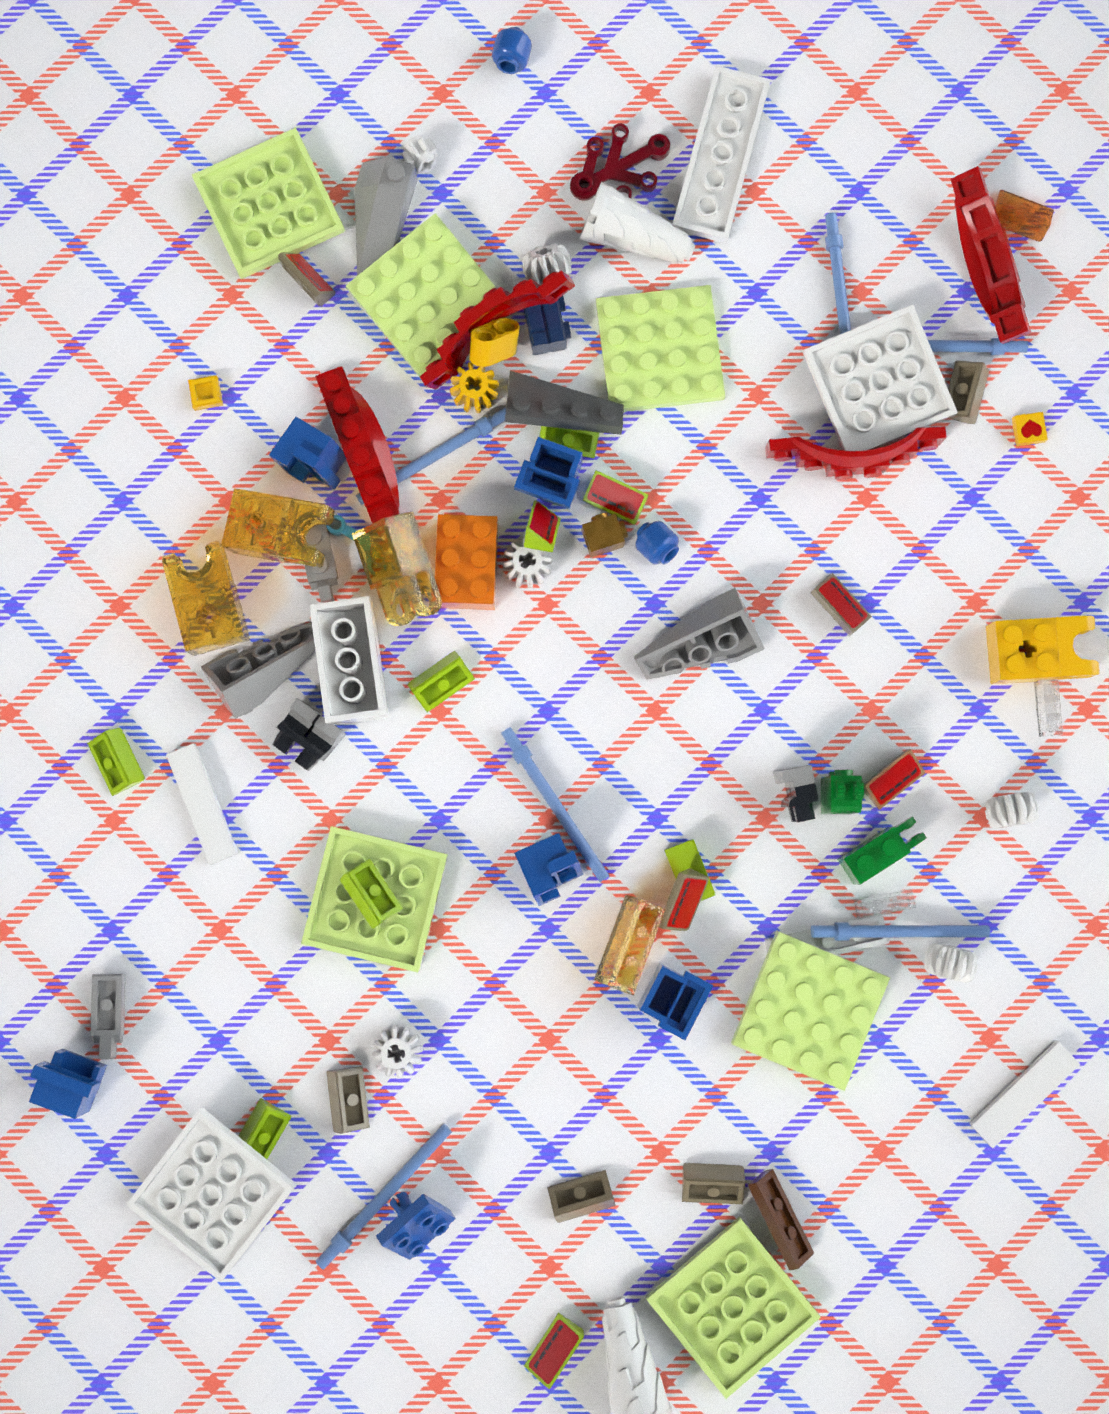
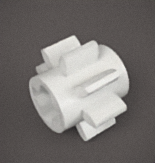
(420, 153)

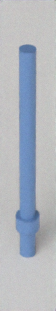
(834, 244)
(992, 346)
(482, 427)
(523, 755)
(843, 931)
(342, 1240)

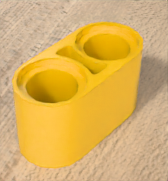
(494, 342)

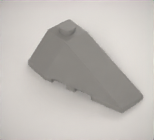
(381, 207)
(708, 635)
(253, 675)

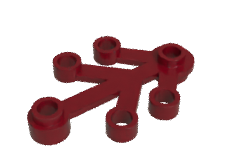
(615, 168)

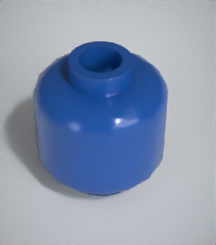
(511, 50)
(657, 542)

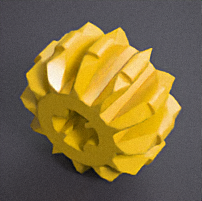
(474, 377)

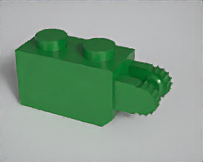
(841, 793)
(879, 852)

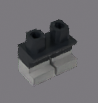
(309, 731)
(800, 791)

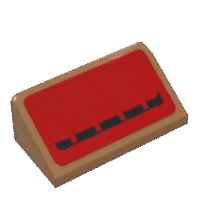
(893, 779)

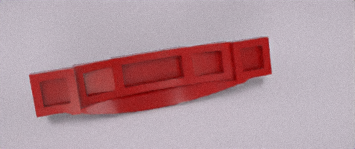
(989, 256)
(495, 305)
(362, 444)
(848, 463)

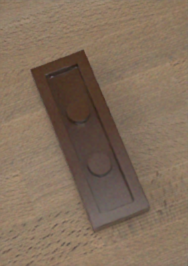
(781, 1219)

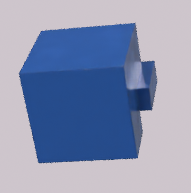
(308, 451)
(551, 473)
(547, 867)
(674, 999)
(67, 1083)

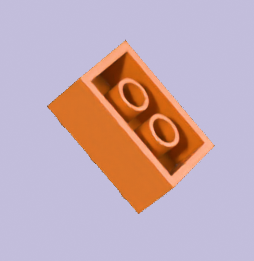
(466, 561)

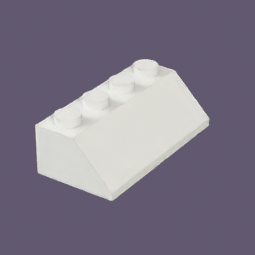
(349, 661)

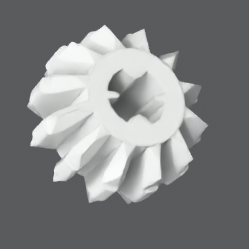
(544, 261)
(532, 572)
(1011, 810)
(950, 962)
(391, 1060)

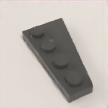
(552, 405)

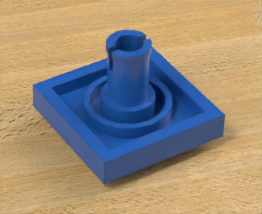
(415, 1225)

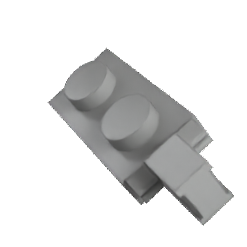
(326, 576)
(108, 1012)

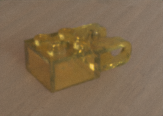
(283, 529)
(398, 567)
(205, 592)

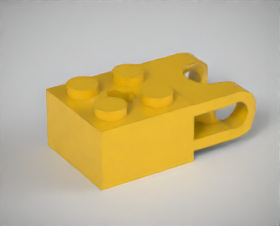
(1047, 649)

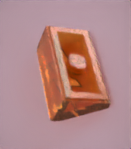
(1023, 215)

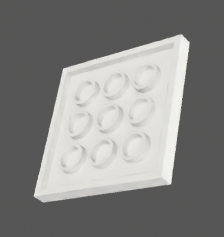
(880, 381)
(211, 1194)

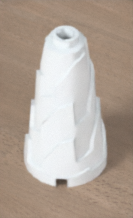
(629, 227)
(630, 1367)

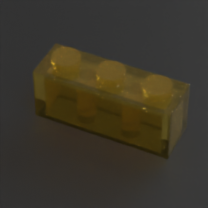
(629, 944)

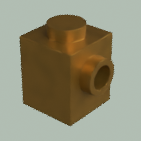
(604, 534)

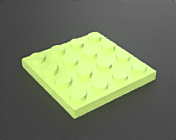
(268, 202)
(420, 291)
(660, 348)
(411, 875)
(810, 1010)
(732, 1307)

